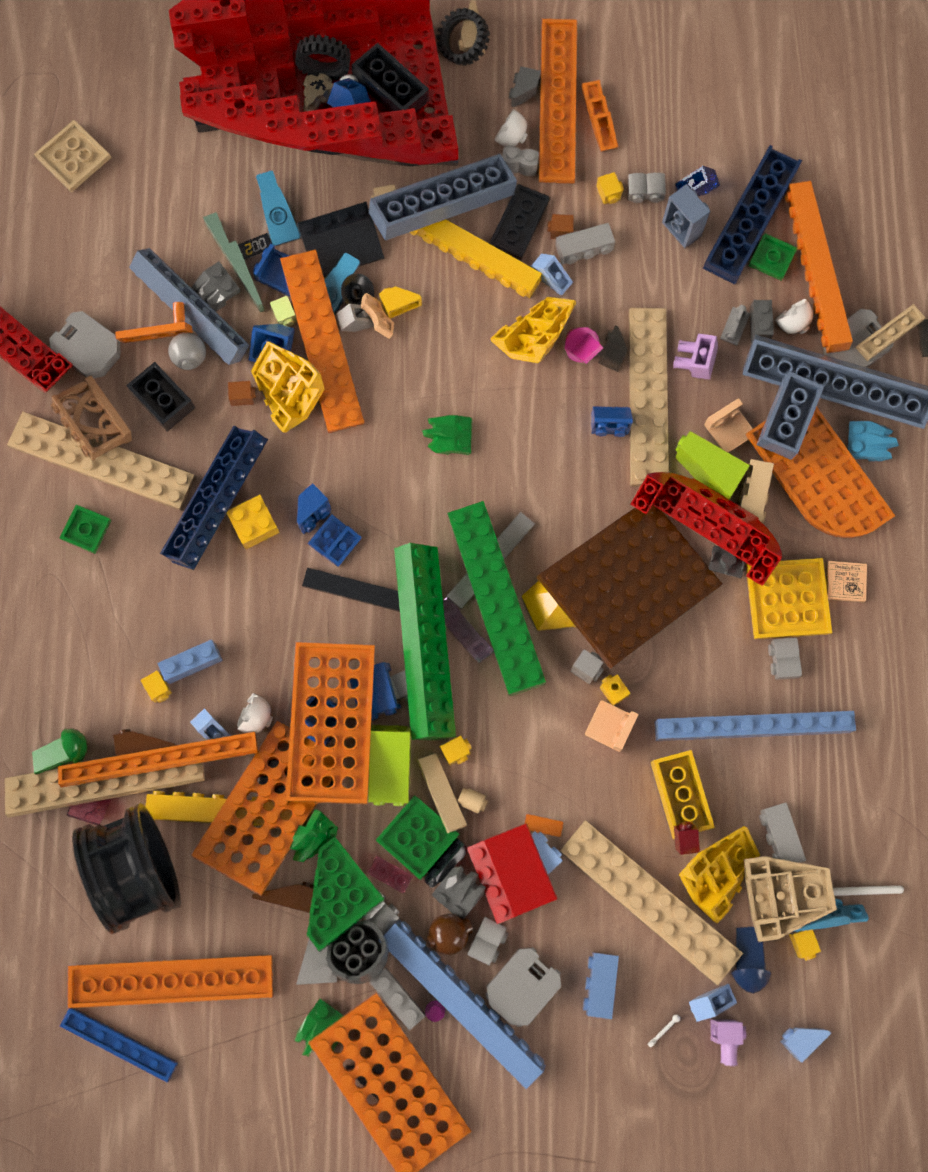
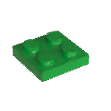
(773, 256)
(85, 529)

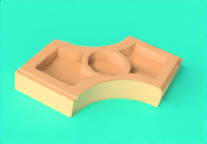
(380, 320)

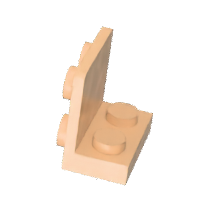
(729, 426)
(611, 725)

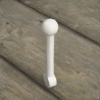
(676, 1018)

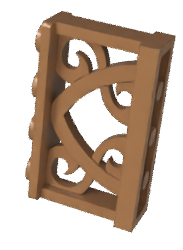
(96, 395)

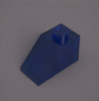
(701, 180)

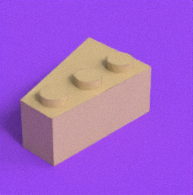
(755, 488)

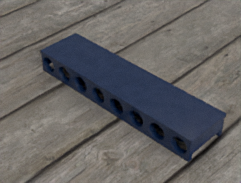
(751, 215)
(213, 497)

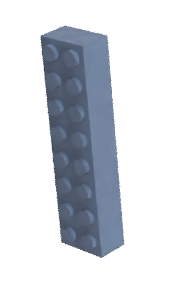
(442, 197)

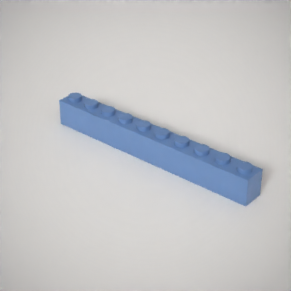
(755, 726)
(464, 1004)

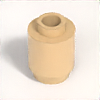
(472, 800)

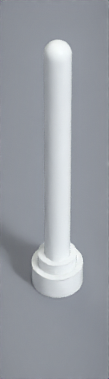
(869, 890)

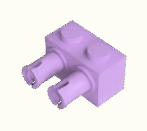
(703, 357)
(728, 1034)

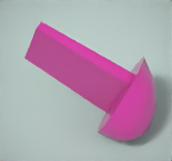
(582, 344)

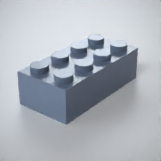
(790, 415)

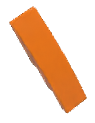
(599, 115)

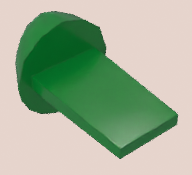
(70, 747)

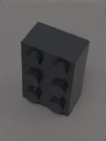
(161, 396)

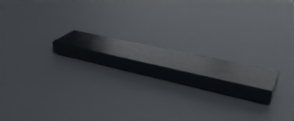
(351, 589)

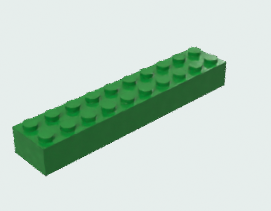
(496, 599)
(424, 642)

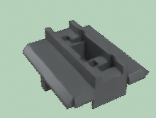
(726, 563)

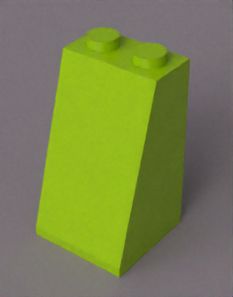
(710, 464)
(389, 764)

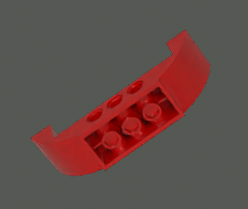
(29, 354)
(713, 518)

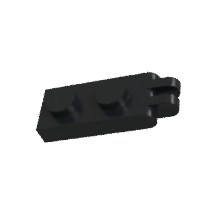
(446, 863)

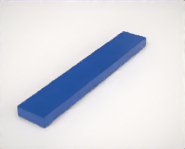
(119, 1044)

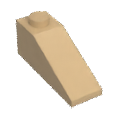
(468, 31)

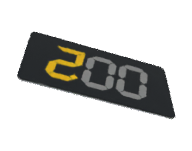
(254, 246)

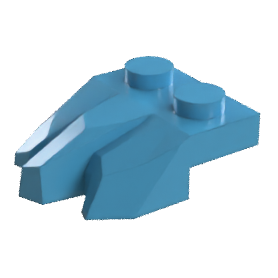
(870, 441)

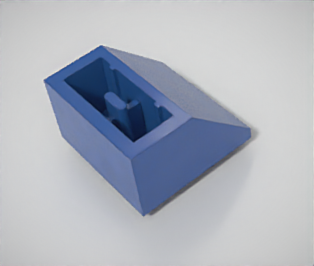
(348, 93)
(611, 421)
(311, 508)

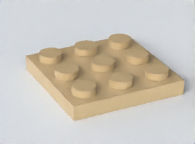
(72, 156)

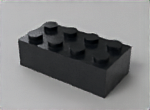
(389, 81)

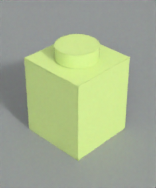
(283, 311)

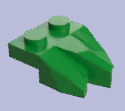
(450, 434)
(310, 838)
(317, 1020)

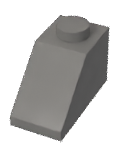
(353, 318)

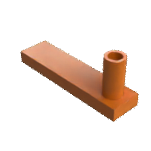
(160, 331)

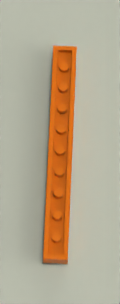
(157, 759)

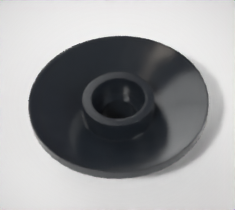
(359, 283)

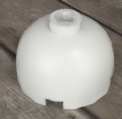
(513, 130)
(796, 318)
(255, 715)

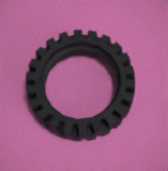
(479, 44)
(327, 47)

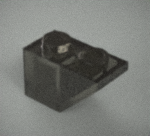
(614, 351)

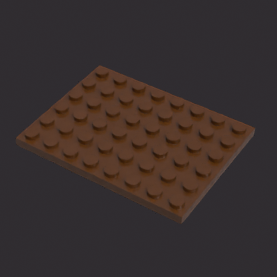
(629, 583)

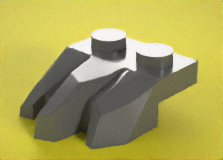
(215, 286)
(459, 892)

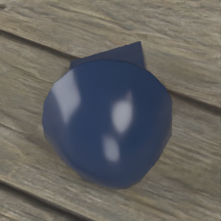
(750, 967)

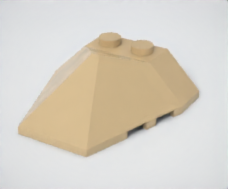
(786, 895)

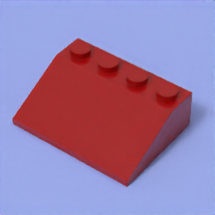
(512, 873)

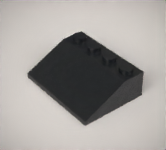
(341, 232)

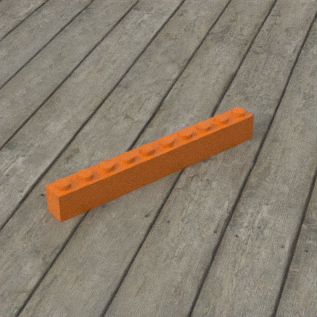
(819, 267)

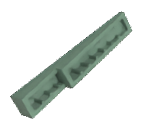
(234, 256)

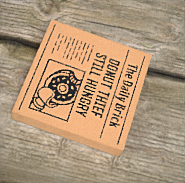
(846, 581)

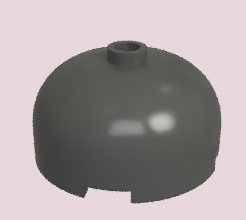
(348, 951)

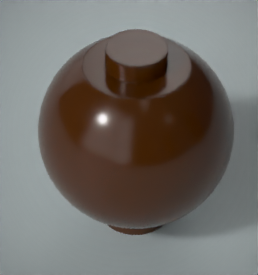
(449, 934)

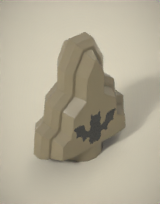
(316, 91)

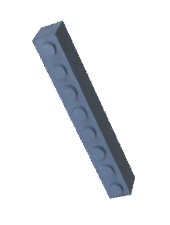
(198, 313)

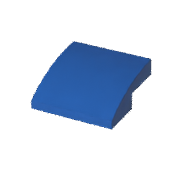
(334, 540)

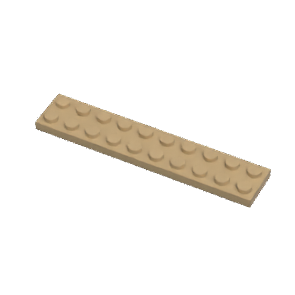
(648, 393)
(115, 467)
(41, 792)
(651, 902)

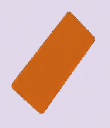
(544, 825)

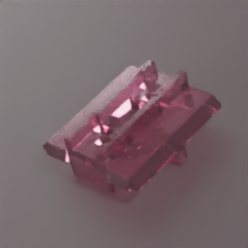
(89, 812)

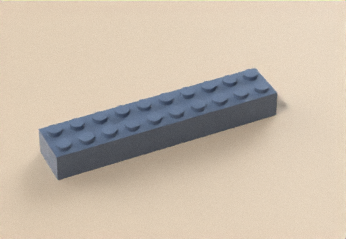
(842, 381)

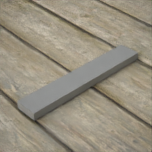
(507, 542)

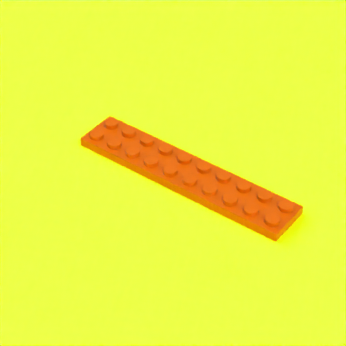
(558, 101)
(322, 340)
(170, 981)

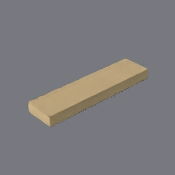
(890, 332)
(441, 793)

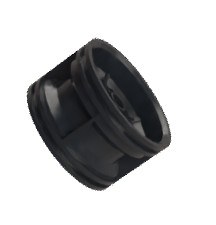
(126, 869)

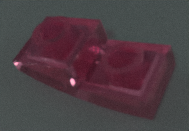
(390, 874)

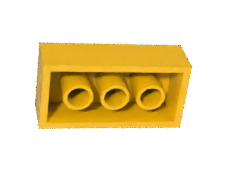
(682, 791)

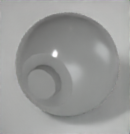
(187, 351)

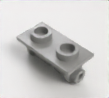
(735, 325)

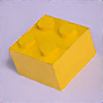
(252, 522)

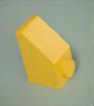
(398, 301)

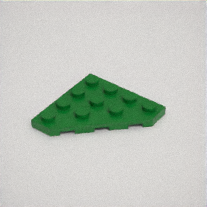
(339, 895)

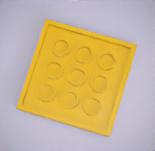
(791, 601)

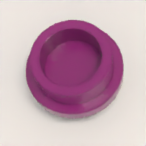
(435, 1011)

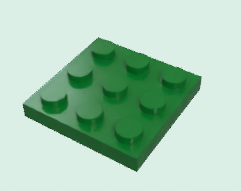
(416, 837)

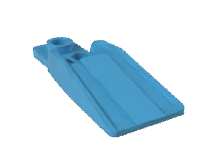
(276, 210)
(345, 267)
(842, 916)

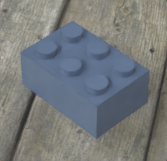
(686, 216)

